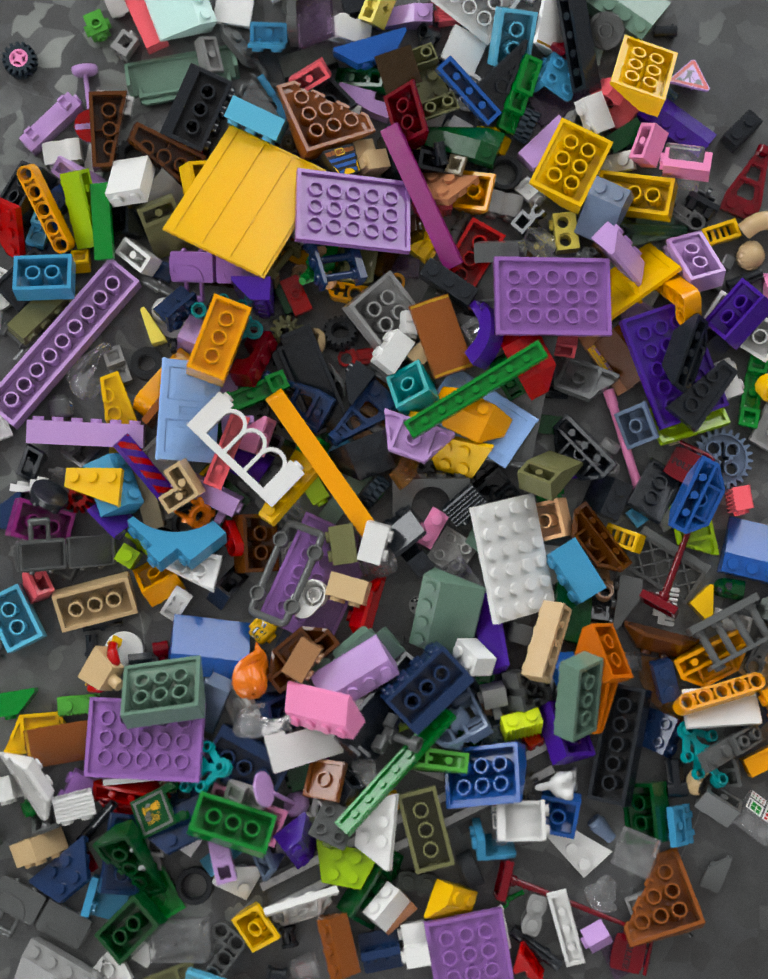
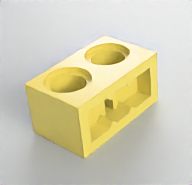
(564, 233)

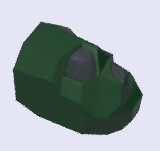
(729, 588)

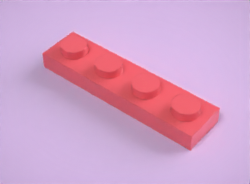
(218, 468)

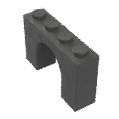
(486, 250)
(448, 483)

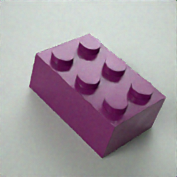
(22, 510)

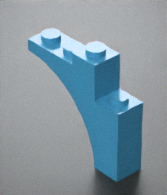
(187, 546)

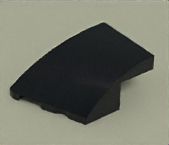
(493, 483)

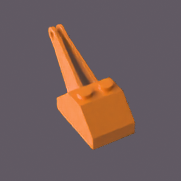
(604, 642)

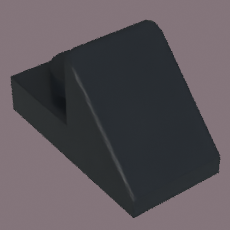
(31, 462)

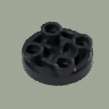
(48, 495)

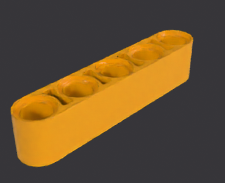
(38, 202)
(711, 697)

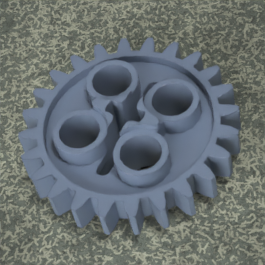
(738, 460)

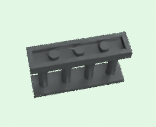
(715, 622)

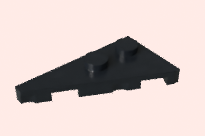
(498, 80)

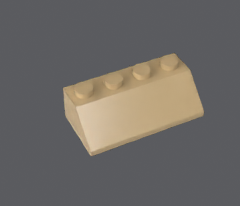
(95, 601)

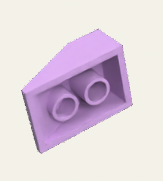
(697, 260)

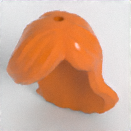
(250, 675)

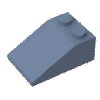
(603, 203)

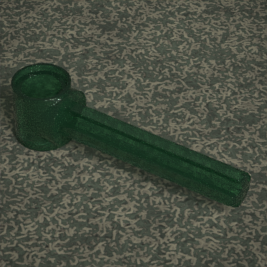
(652, 229)

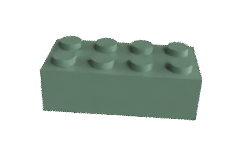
(578, 696)

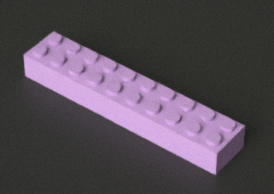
(65, 341)

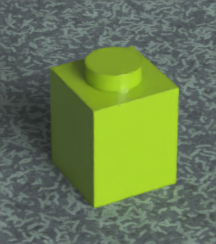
(317, 493)
(128, 556)

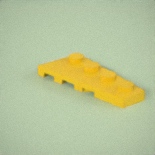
(116, 401)
(274, 514)

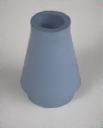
(601, 827)

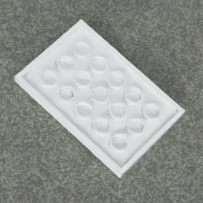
(512, 557)

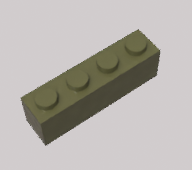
(36, 317)

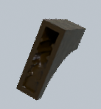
(386, 259)

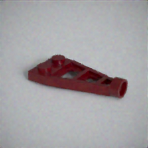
(737, 205)

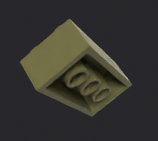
(425, 829)

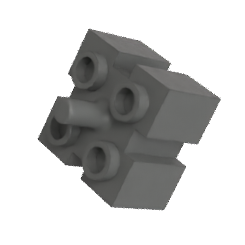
(523, 692)

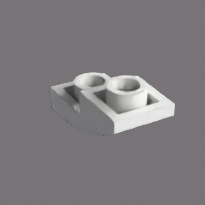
(24, 487)

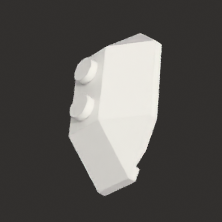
(31, 781)

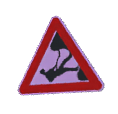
(690, 77)

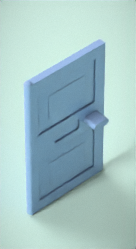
(179, 403)
(520, 427)

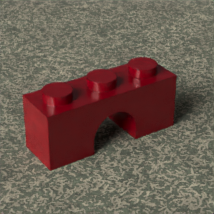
(249, 370)

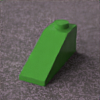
(443, 762)

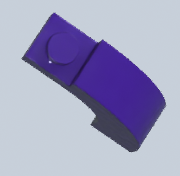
(486, 344)

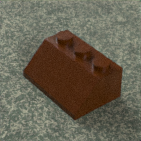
(618, 357)
(257, 541)

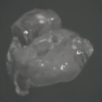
(602, 894)

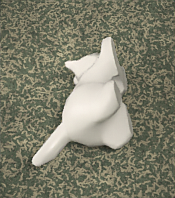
(561, 784)

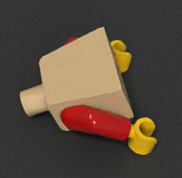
(103, 668)

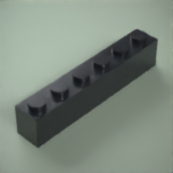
(579, 46)

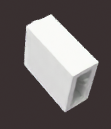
(130, 181)

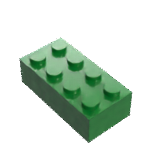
(231, 824)

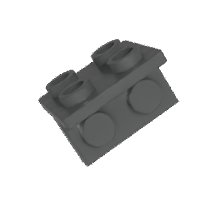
(325, 828)

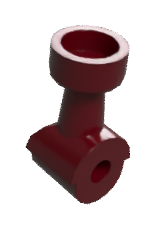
(161, 649)

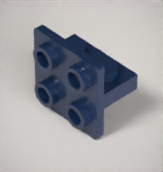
(176, 308)
(379, 950)

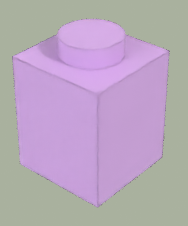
(595, 936)

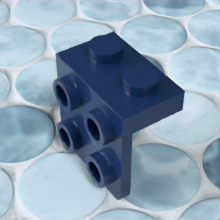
(661, 733)

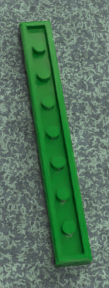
(476, 389)
(391, 775)

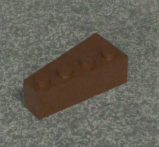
(106, 122)
(162, 150)

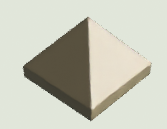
(456, 164)

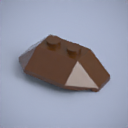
(597, 540)
(657, 640)
(280, 655)

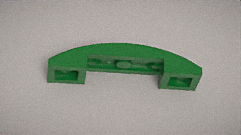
(250, 396)
(750, 399)

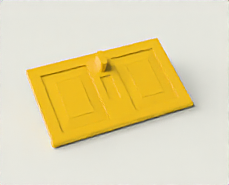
(657, 270)

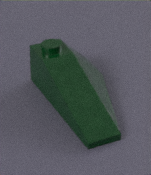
(130, 854)
(355, 900)

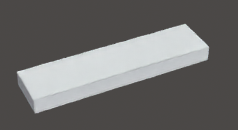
(566, 927)

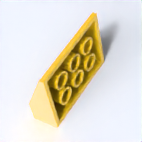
(643, 74)
(570, 165)

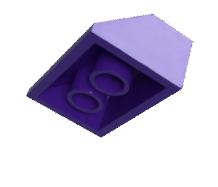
(739, 313)
(561, 750)

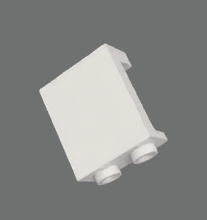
(522, 821)

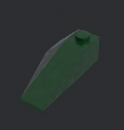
(475, 143)

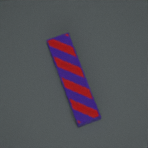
(142, 465)

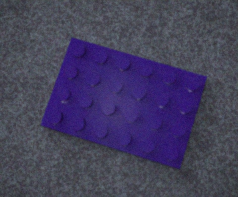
(648, 341)

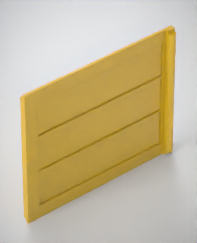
(241, 202)

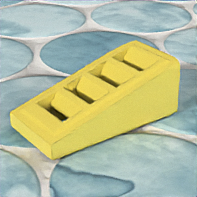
(155, 334)

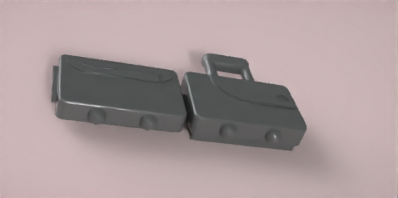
(53, 553)
(53, 917)

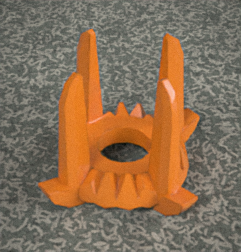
(198, 505)

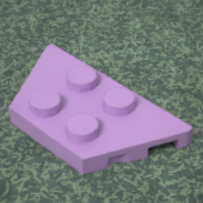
(419, 449)

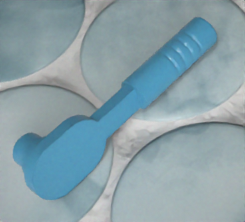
(272, 94)

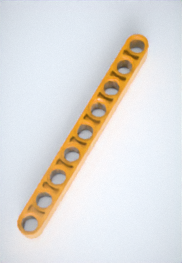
(319, 460)

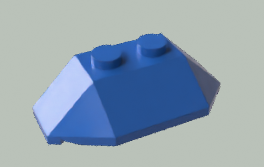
(362, 52)
(697, 497)

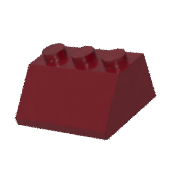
(406, 109)

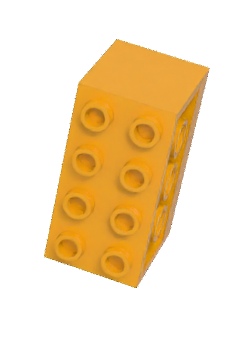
(218, 340)

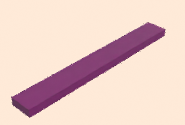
(421, 196)

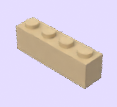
(546, 641)

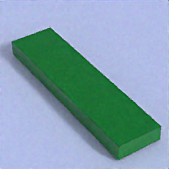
(102, 223)

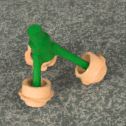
(306, 273)

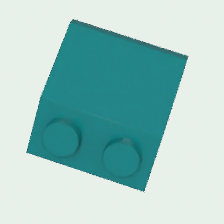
(412, 388)

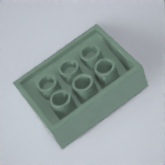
(637, 15)
(446, 609)
(163, 692)

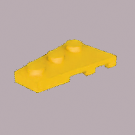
(98, 483)

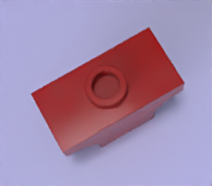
(296, 295)

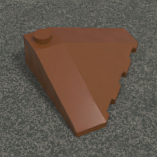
(319, 123)
(666, 904)

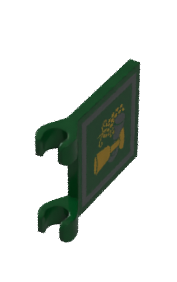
(155, 812)

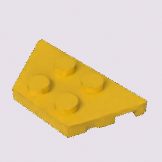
(462, 456)
(30, 721)

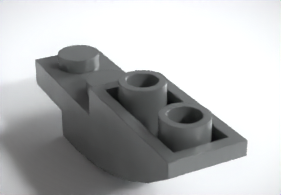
(729, 747)

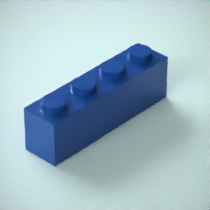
(468, 91)

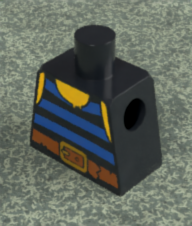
(340, 160)

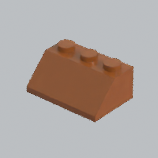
(338, 945)

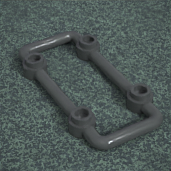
(291, 605)

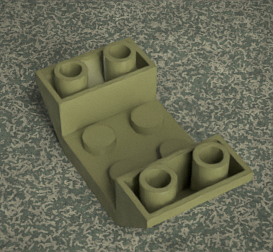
(433, 92)

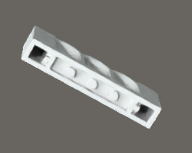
(210, 415)

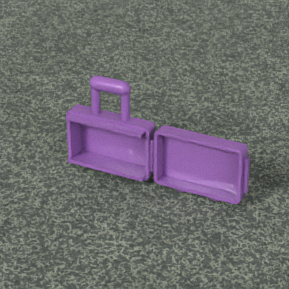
(202, 268)

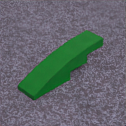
(520, 91)

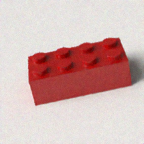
(474, 232)

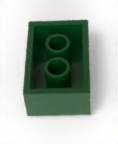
(131, 927)

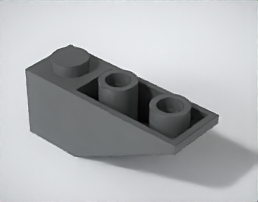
(626, 597)

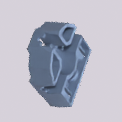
(475, 728)

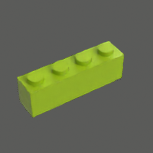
(78, 201)

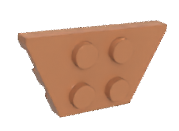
(448, 187)

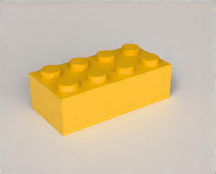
(652, 194)

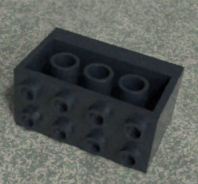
(191, 100)

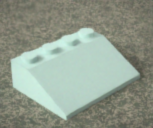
(181, 17)

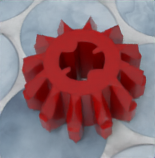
(80, 504)

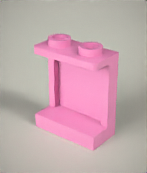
(685, 169)

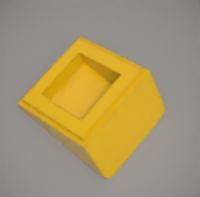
(82, 260)

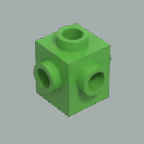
(97, 26)

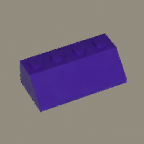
(680, 126)
(257, 293)
(492, 638)

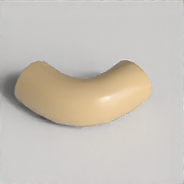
(754, 224)

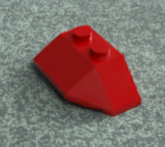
(537, 379)
(366, 614)
(123, 793)

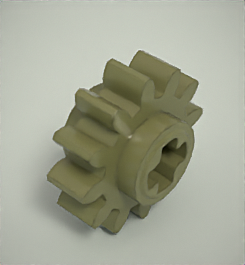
(284, 323)

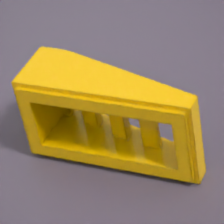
(733, 228)
(635, 541)

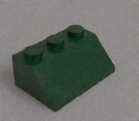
(649, 810)

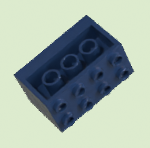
(435, 696)
(243, 751)

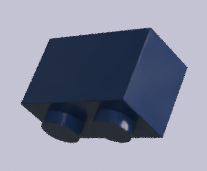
(664, 680)

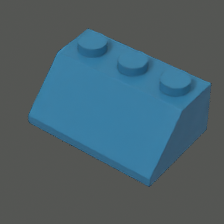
(131, 495)
(575, 571)

